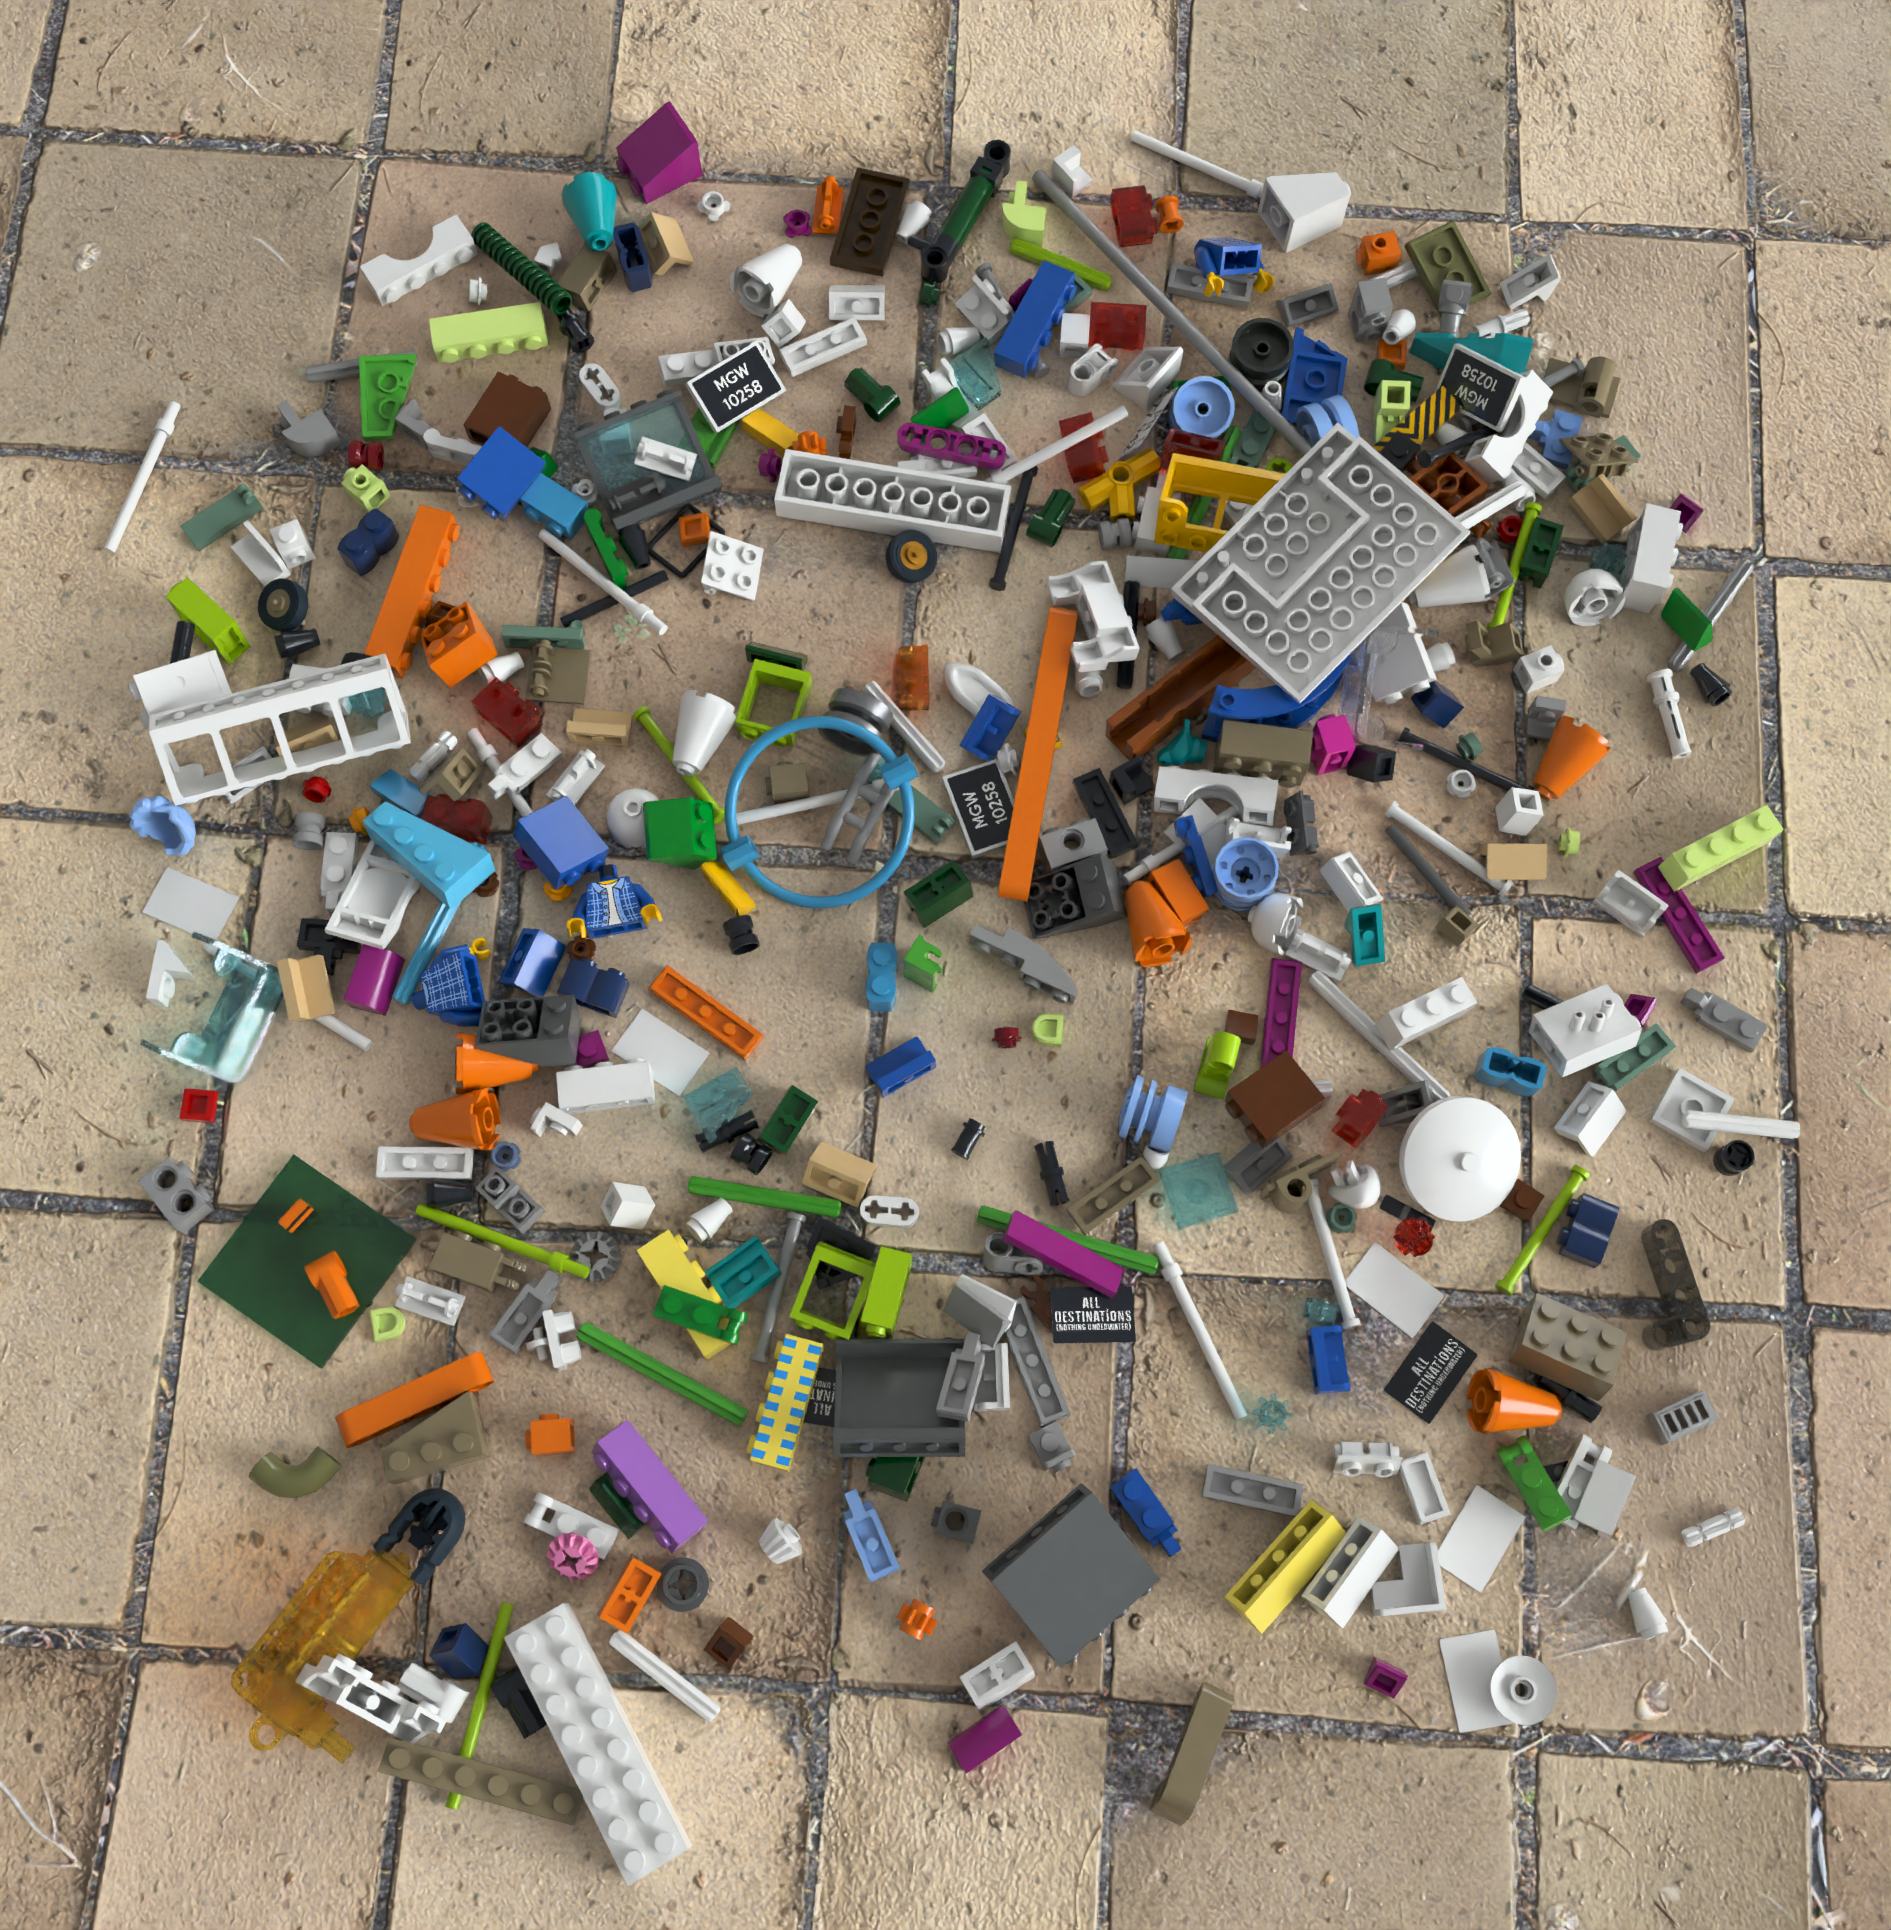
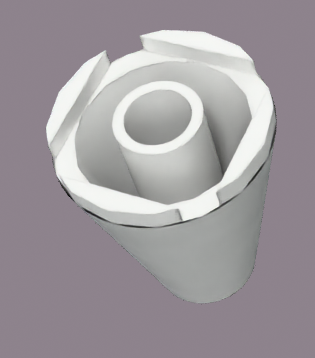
(766, 279)
(1453, 581)
(700, 730)

